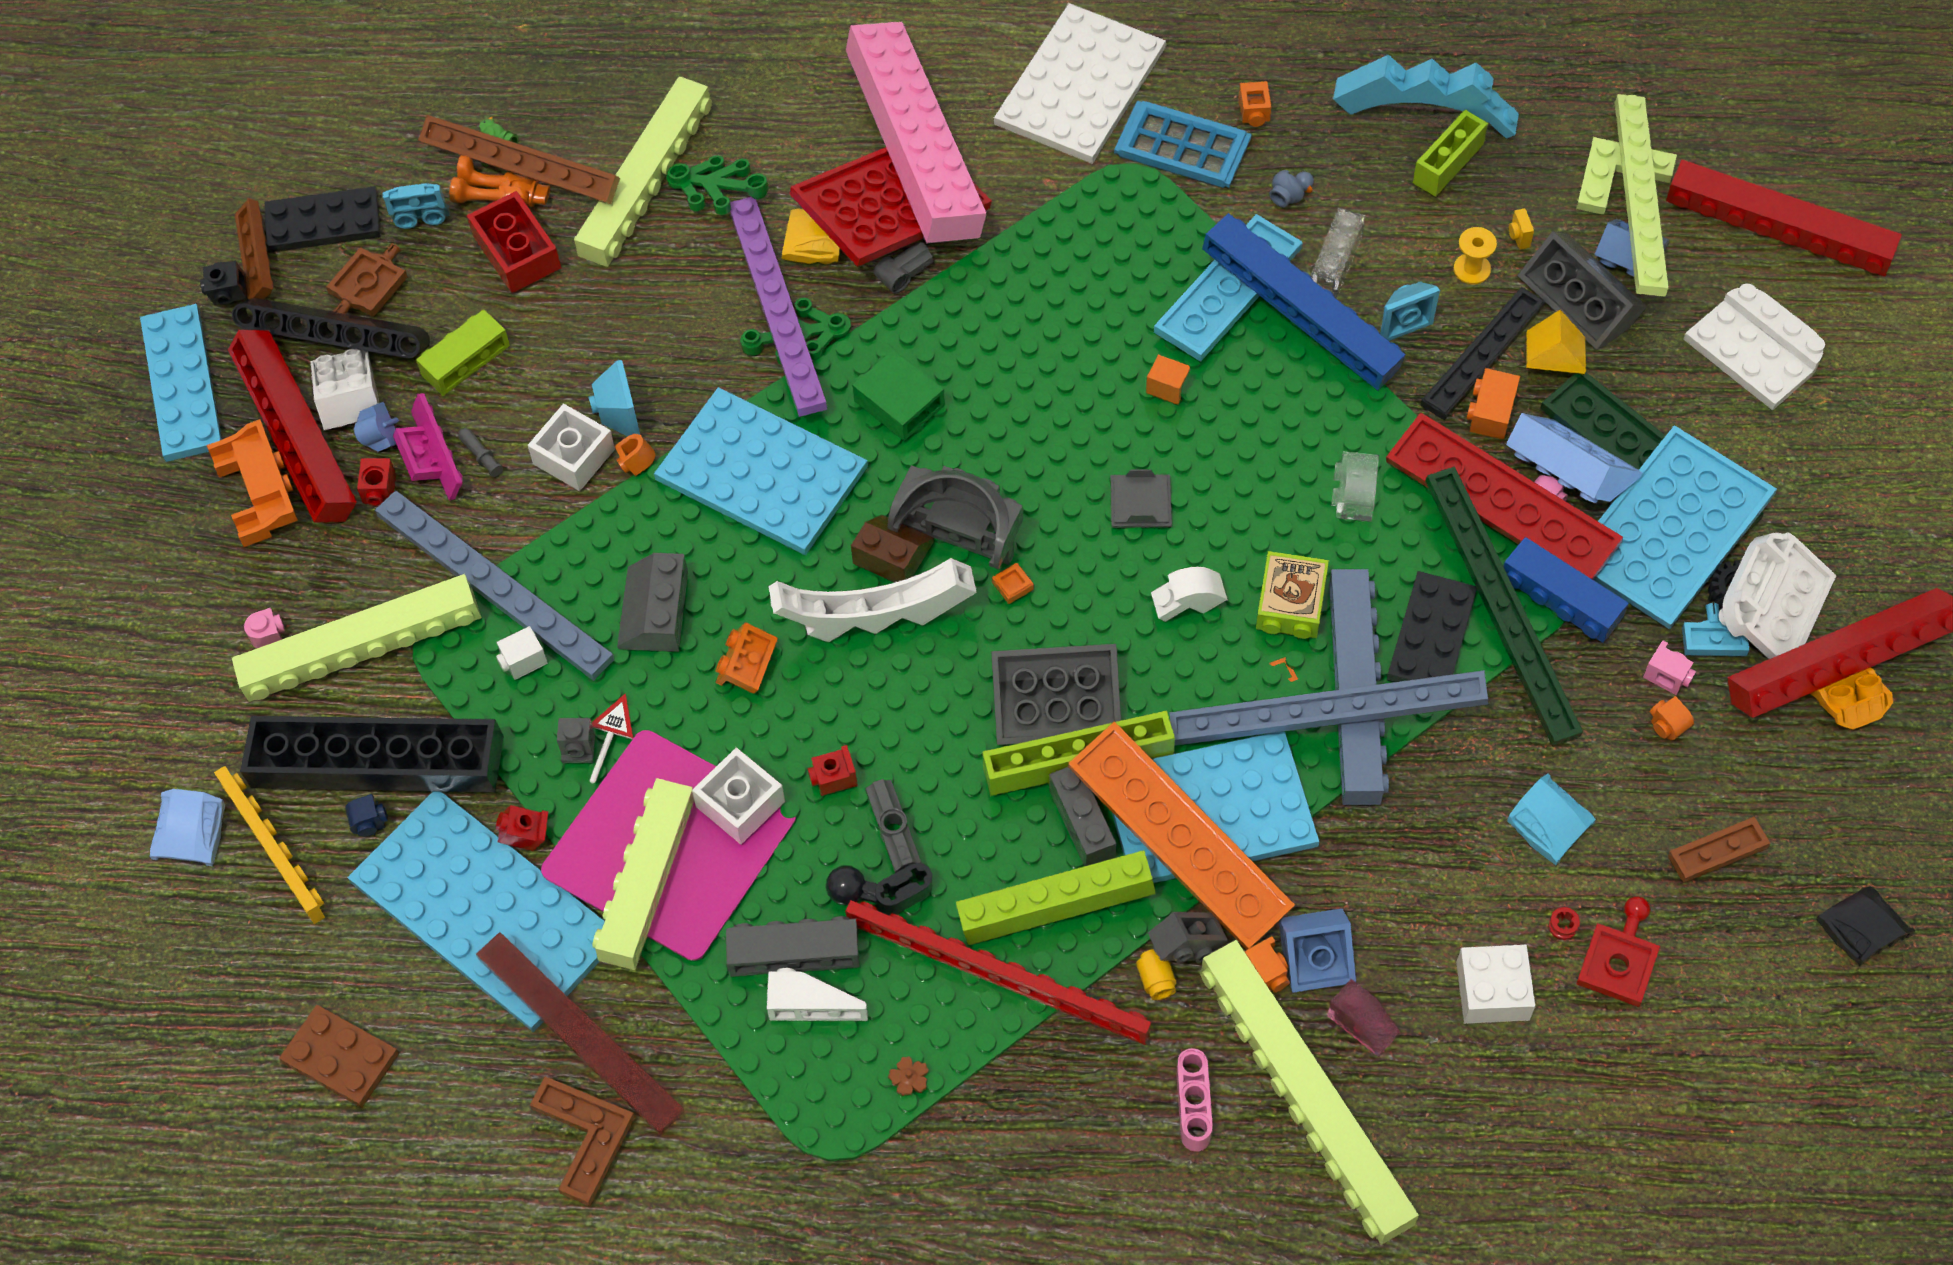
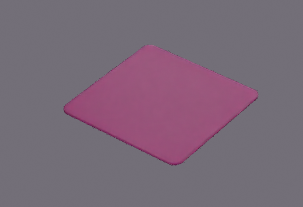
(709, 865)

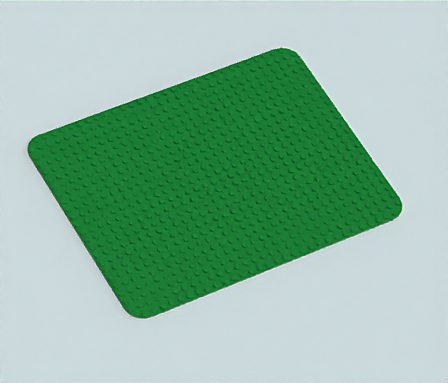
(1047, 397)

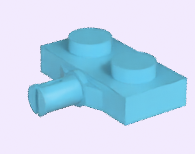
(1712, 637)

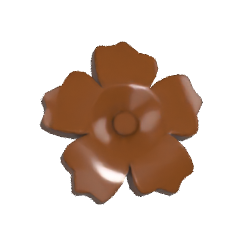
(909, 1076)

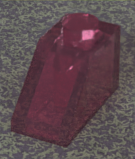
(1363, 1017)

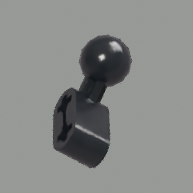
(849, 884)

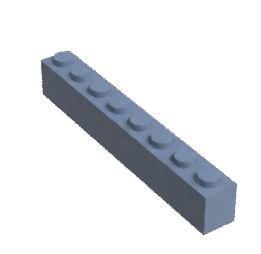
(1356, 667)

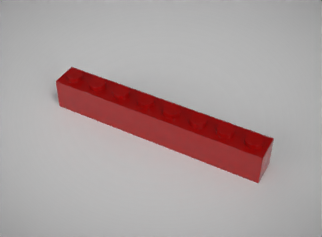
(1783, 218)
(292, 426)
(1842, 653)

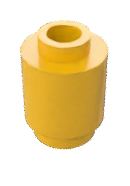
(1156, 975)

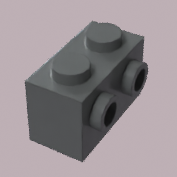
(1187, 936)

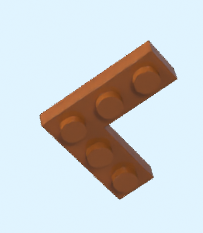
(605, 1130)

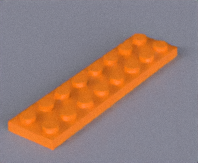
(1181, 835)

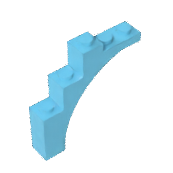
(1427, 83)

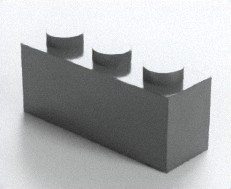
(1082, 817)

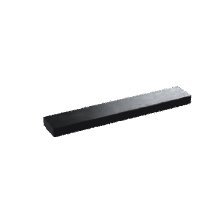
(1482, 353)

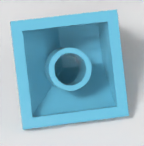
(1409, 310)
(614, 400)

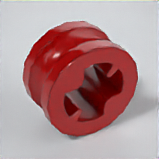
(1564, 934)

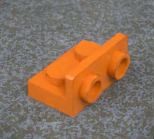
(746, 657)

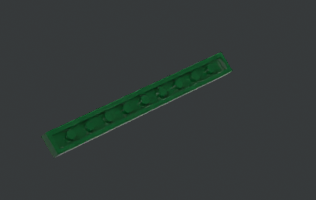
(1504, 606)

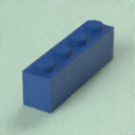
(1564, 590)

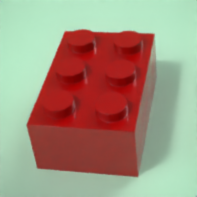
(514, 241)

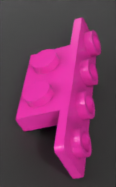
(426, 451)

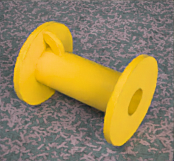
(1476, 245)

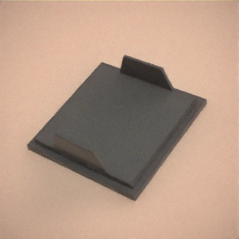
(1140, 500)

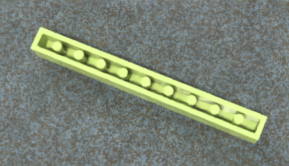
(1309, 1093)

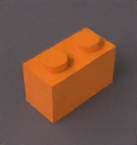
(1494, 403)

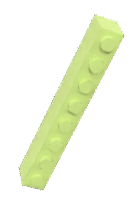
(644, 171)
(356, 638)

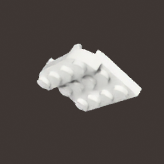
(1758, 344)
(1776, 594)

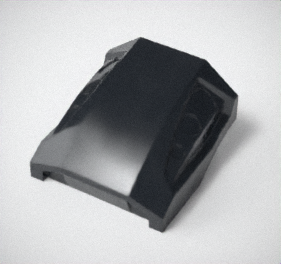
(1864, 925)

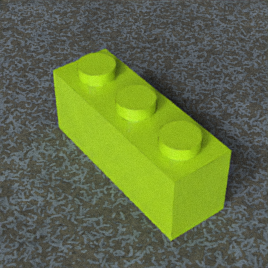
(1450, 153)
(463, 352)

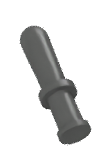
(483, 455)

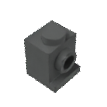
(576, 740)

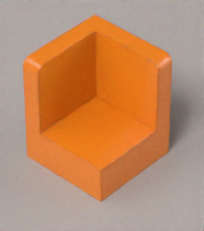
(1167, 379)

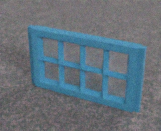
(1183, 144)

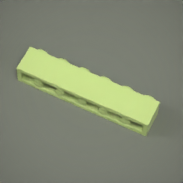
(644, 874)

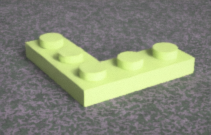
(1603, 162)

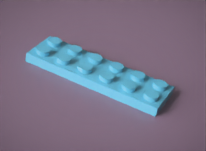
(1218, 298)
(181, 382)

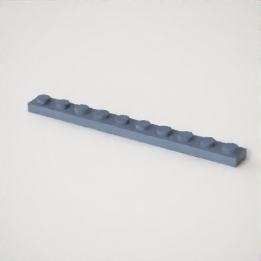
(495, 585)
(1329, 708)

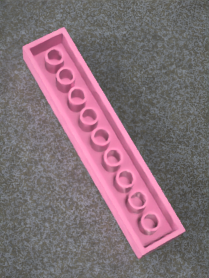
(915, 132)

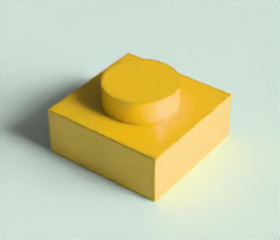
(1521, 229)

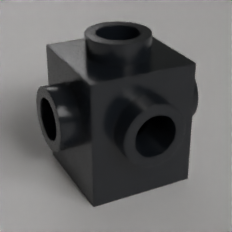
(224, 282)

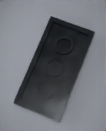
(322, 219)
(1432, 628)

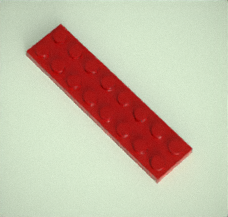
(1506, 497)

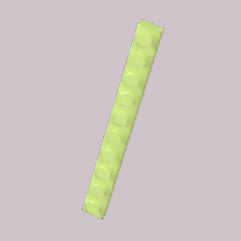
(1641, 196)

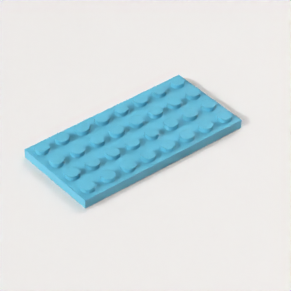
(461, 888)

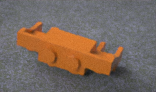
(267, 487)

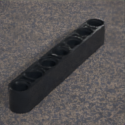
(343, 326)

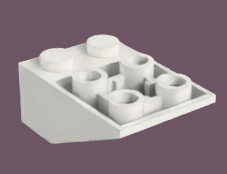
(343, 387)

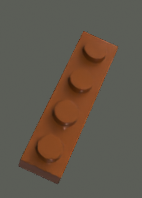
(253, 250)

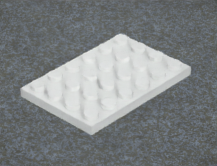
(1080, 83)

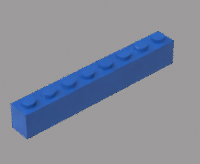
(1303, 301)

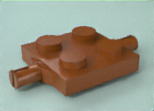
(367, 281)

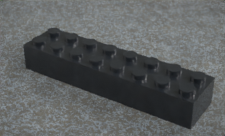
(372, 753)

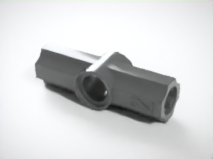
(886, 812)

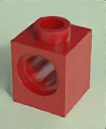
(374, 471)

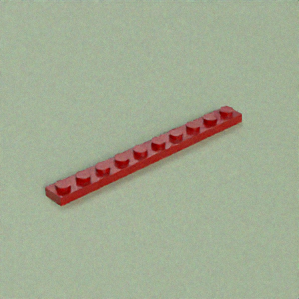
(1009, 976)

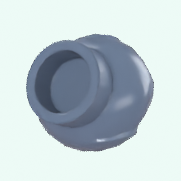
(1289, 188)

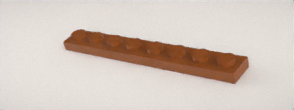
(519, 159)

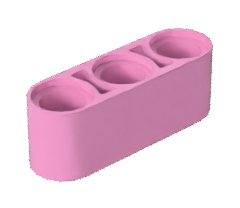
(1194, 1084)

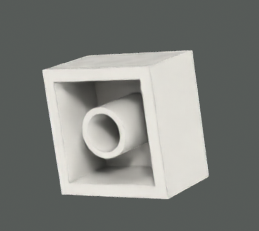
(571, 447)
(738, 795)
(1495, 984)

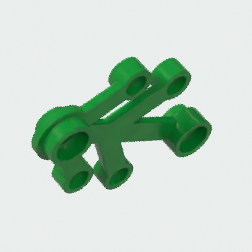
(684, 178)
(829, 326)

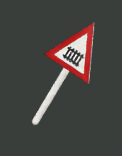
(614, 721)

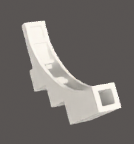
(874, 609)

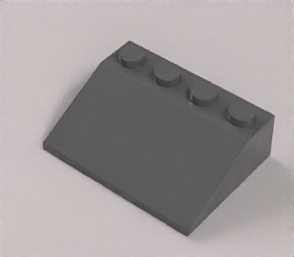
(1054, 691)

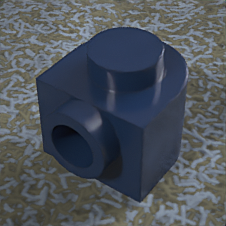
(366, 815)

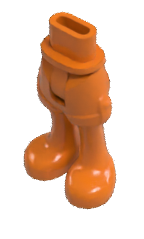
(464, 186)

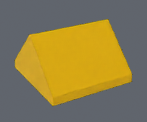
(1556, 345)

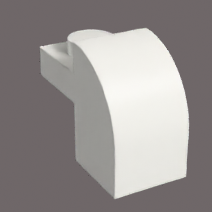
(1189, 587)

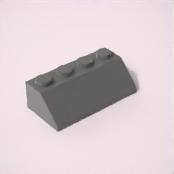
(1582, 289)

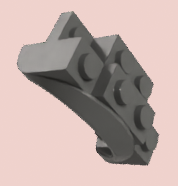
(962, 512)

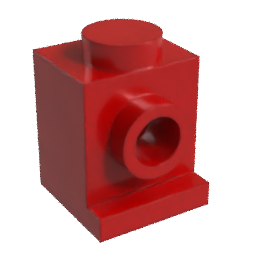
(840, 778)
(513, 832)

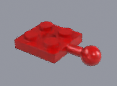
(1635, 952)

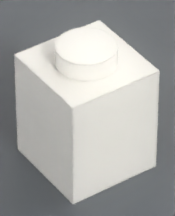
(520, 653)

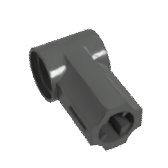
(897, 271)

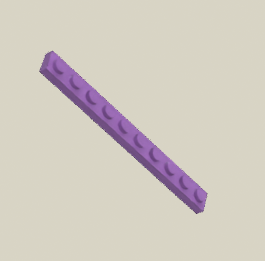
(777, 307)

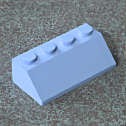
(1571, 458)

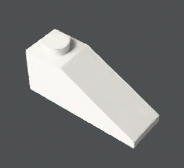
(805, 998)

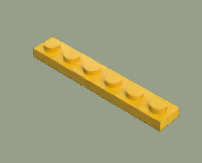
(279, 852)

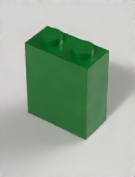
(898, 394)

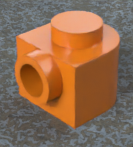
(634, 454)
(1671, 718)

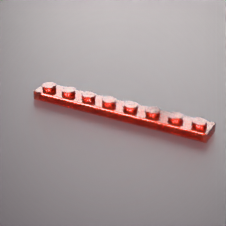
(580, 1033)

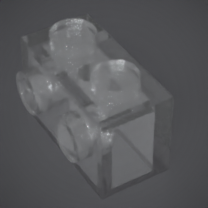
(1356, 487)

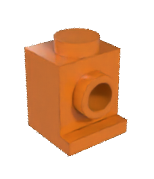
(1255, 109)
(1269, 965)

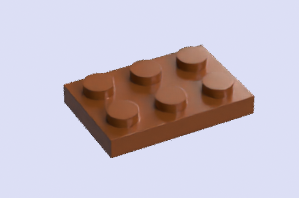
(339, 1056)

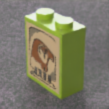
(1292, 595)

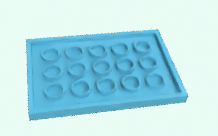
(761, 470)
(1678, 525)
(1246, 791)

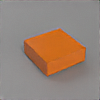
(1012, 583)

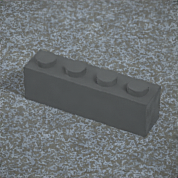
(798, 946)

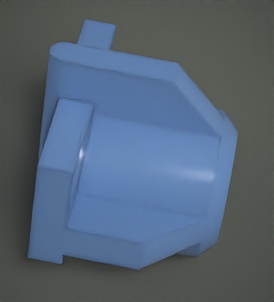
(375, 427)

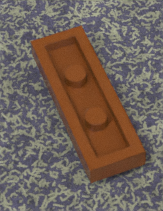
(1719, 849)

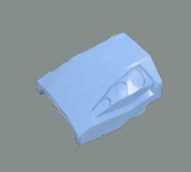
(188, 826)

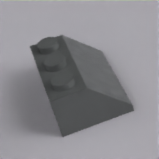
(654, 603)

